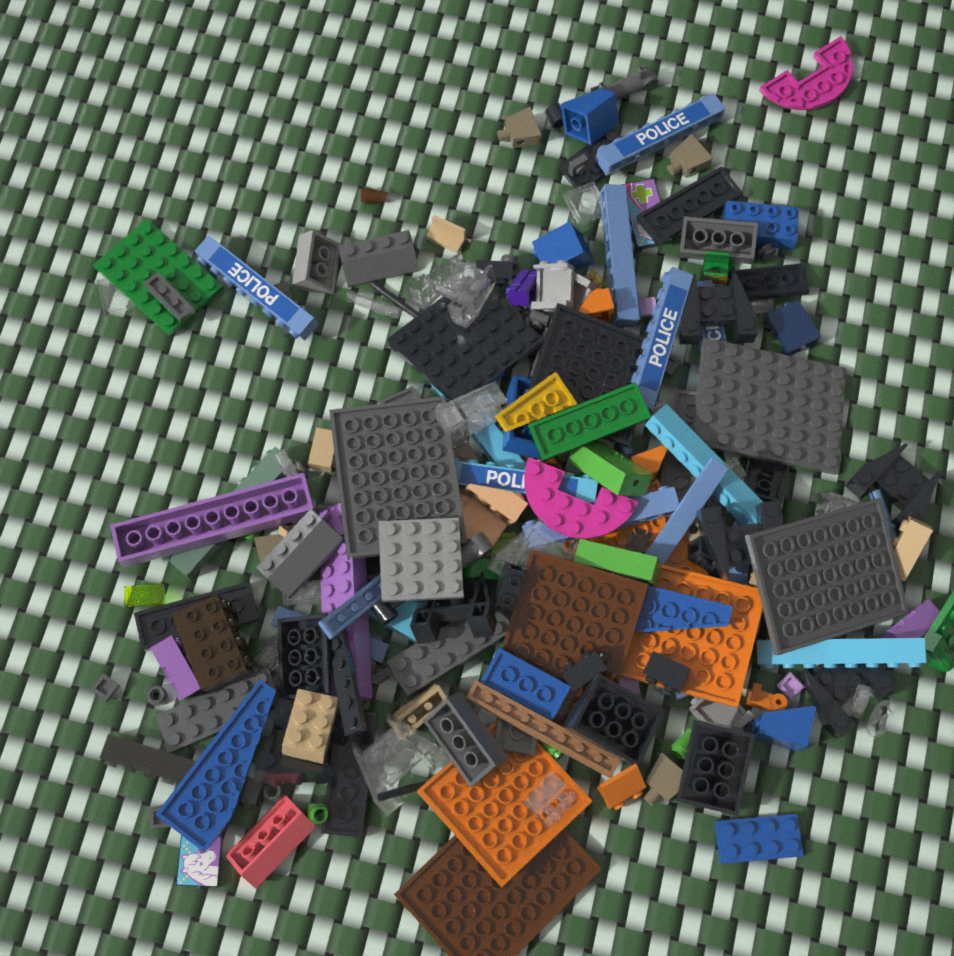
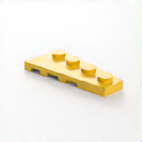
(540, 401)

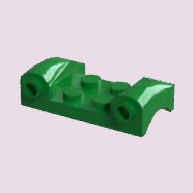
(941, 637)

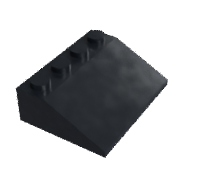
(303, 656)
(614, 719)
(716, 766)

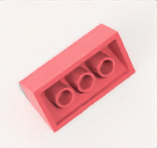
(270, 841)

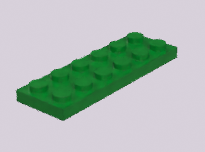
(589, 421)

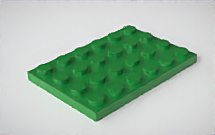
(145, 254)

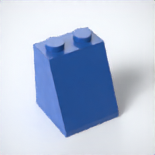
(590, 115)
(563, 244)
(785, 727)

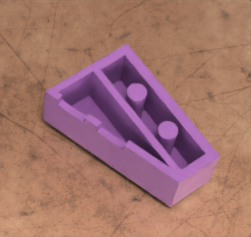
(915, 623)
(176, 666)

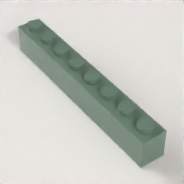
(267, 470)

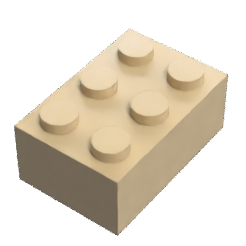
(310, 726)

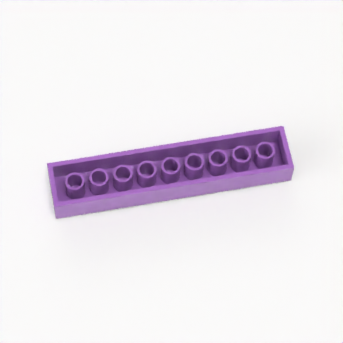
(211, 520)
(339, 582)

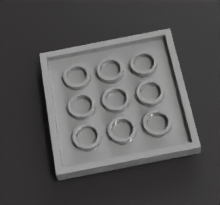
(420, 559)

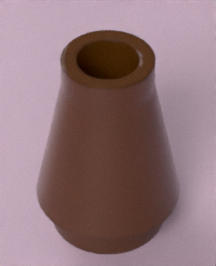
(371, 195)

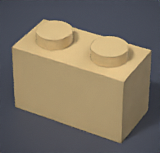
(322, 451)

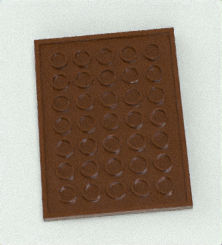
(572, 610)
(475, 915)

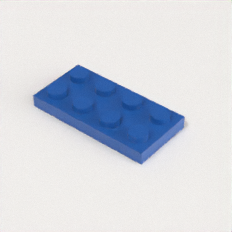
(525, 684)
(758, 838)

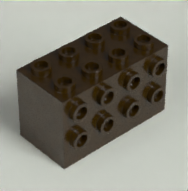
(213, 643)

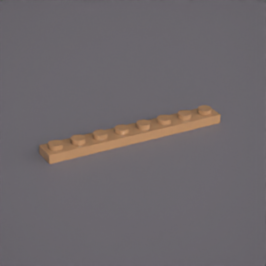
(543, 729)

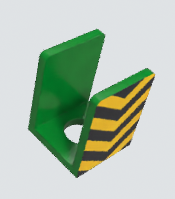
(719, 260)

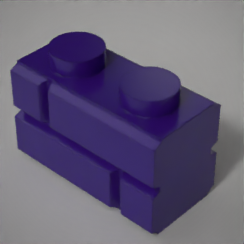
(523, 288)

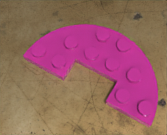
(819, 87)
(570, 514)

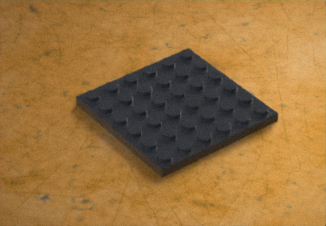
(460, 357)
(588, 358)

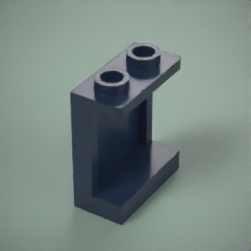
(792, 327)

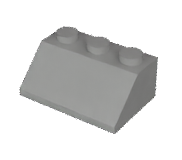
(316, 263)

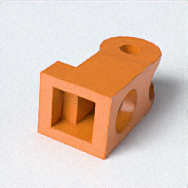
(765, 700)

